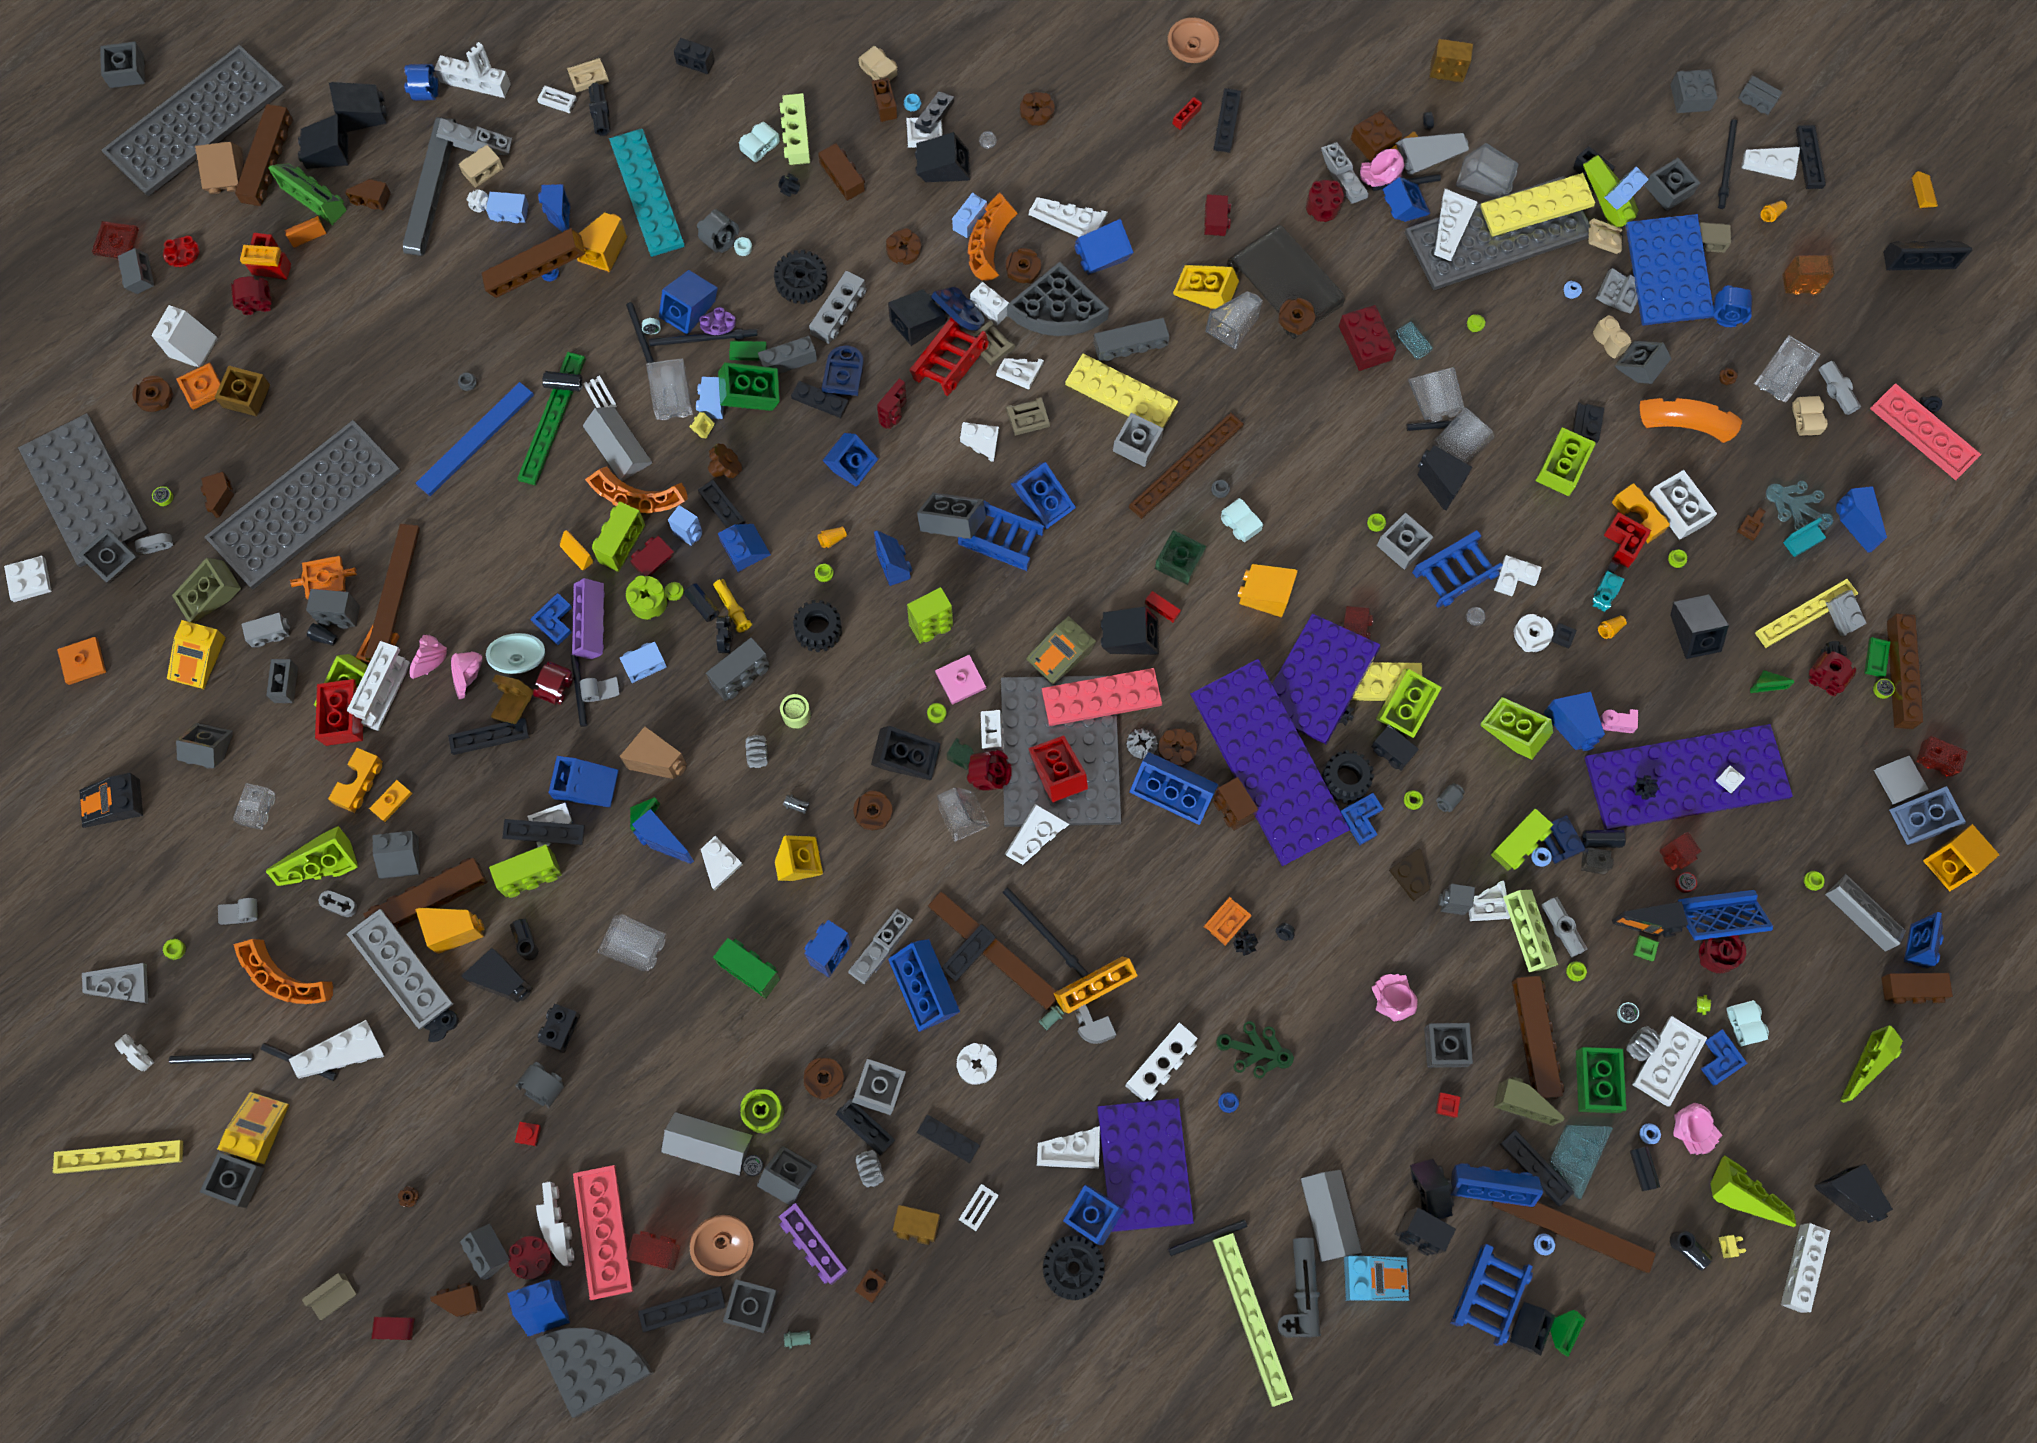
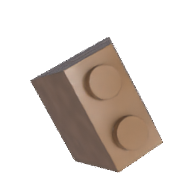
(219, 166)
(653, 756)

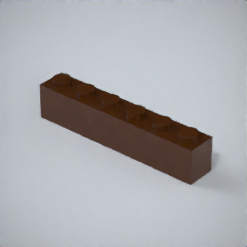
(262, 154)
(533, 263)
(1905, 671)
(432, 892)
(1537, 1037)

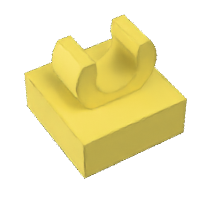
(702, 425)
(1729, 1246)

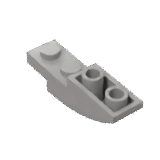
(472, 139)
(1341, 171)
(881, 946)

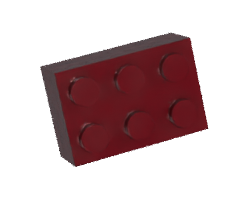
(1367, 337)

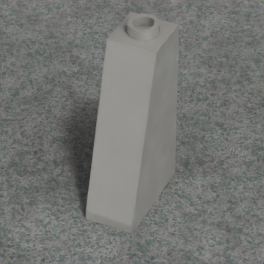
(1430, 150)

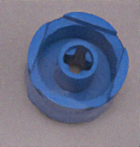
(421, 81)
(1733, 306)

